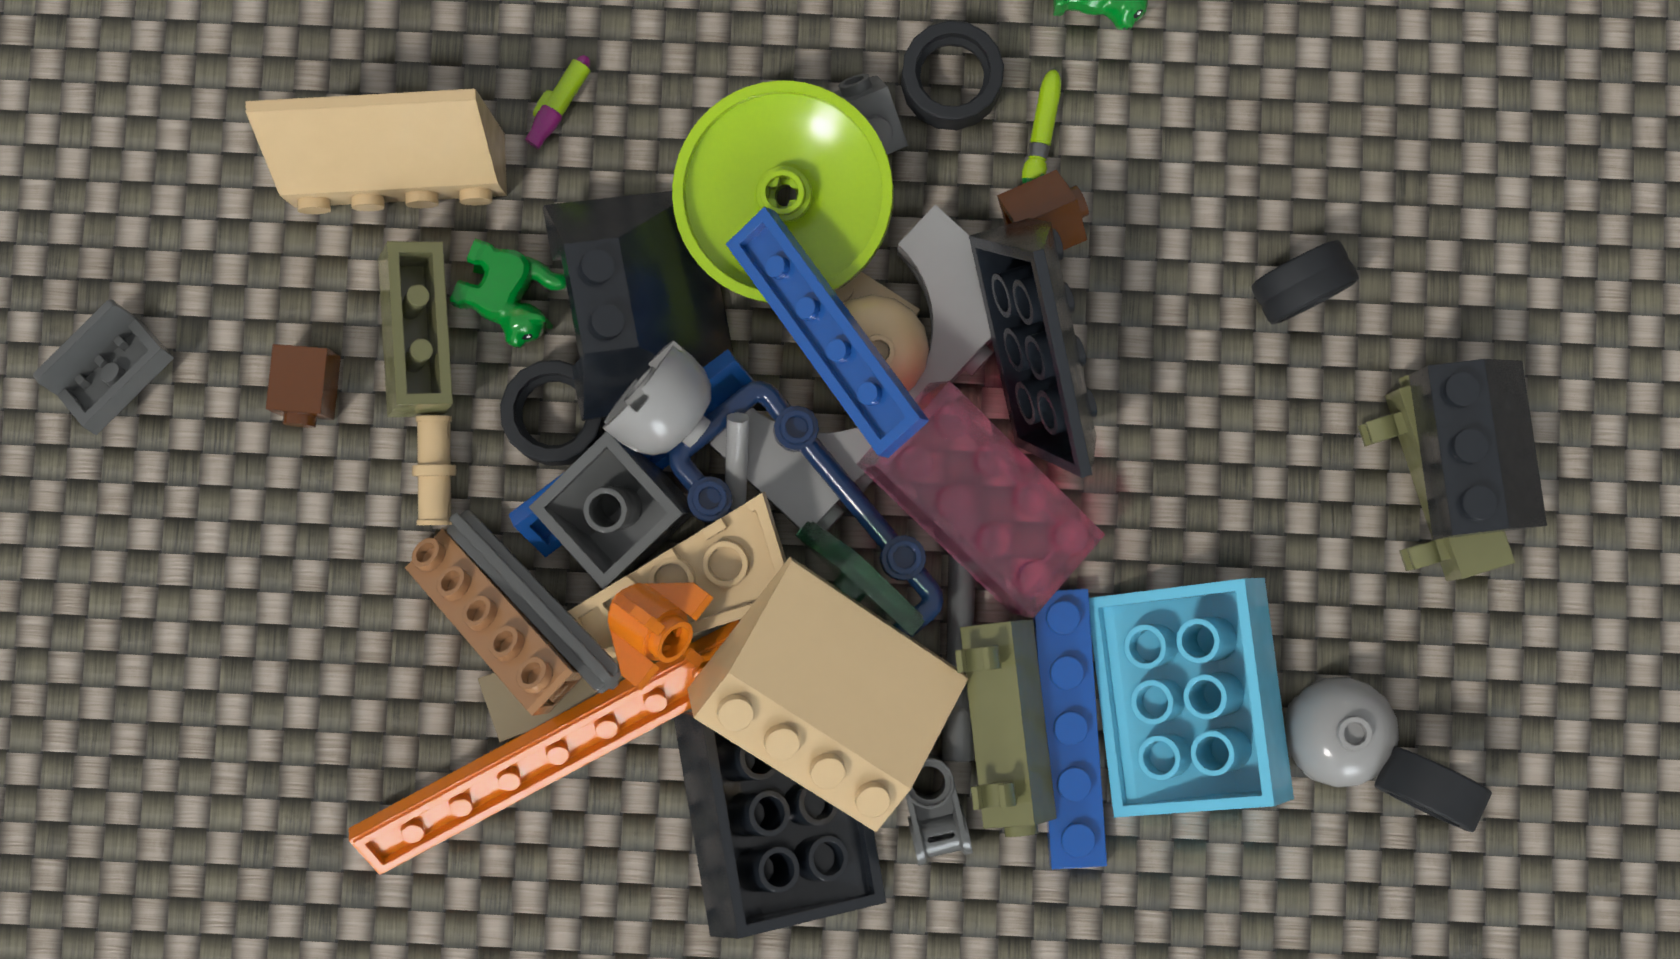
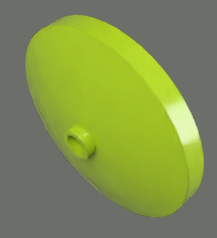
(774, 140)

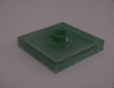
(859, 578)

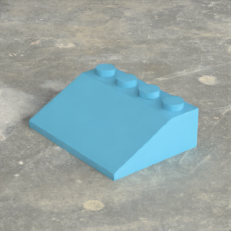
(1190, 699)

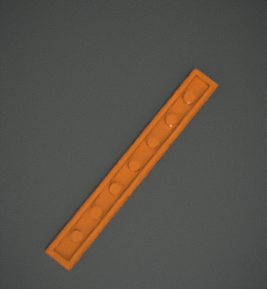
(529, 762)

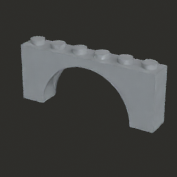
(945, 268)

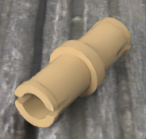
(434, 469)

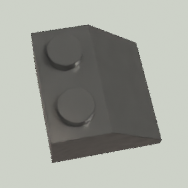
(612, 509)

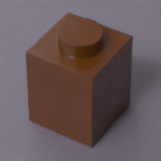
(1048, 200)
(303, 384)

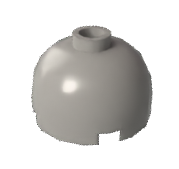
(663, 404)
(1340, 731)

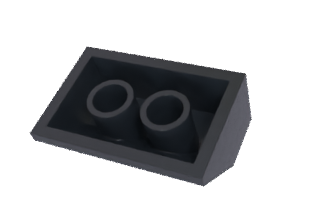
(1477, 447)

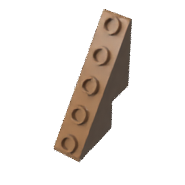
(492, 624)

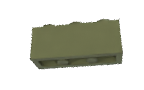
(415, 329)

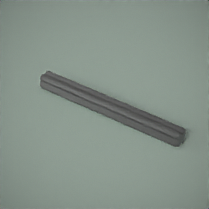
(535, 602)

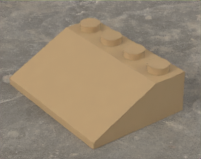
(381, 149)
(828, 694)

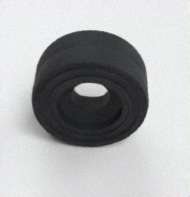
(1304, 281)

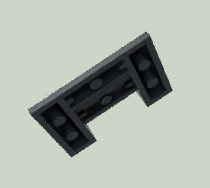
(631, 292)

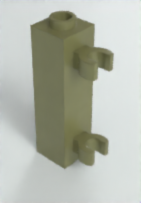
(1458, 556)
(1007, 726)

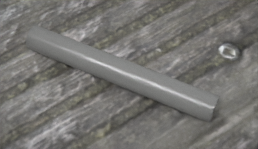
(737, 457)

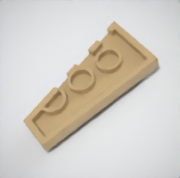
(726, 559)

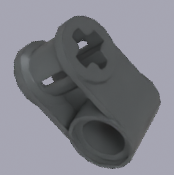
(937, 815)

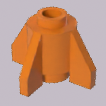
(652, 625)

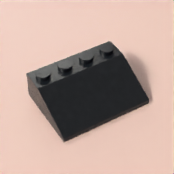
(1037, 343)
(768, 844)

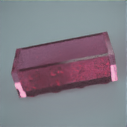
(985, 502)

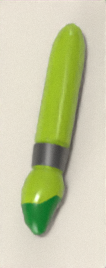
(1042, 127)

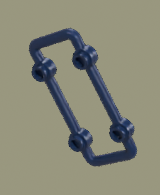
(797, 431)

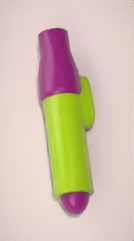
(554, 103)

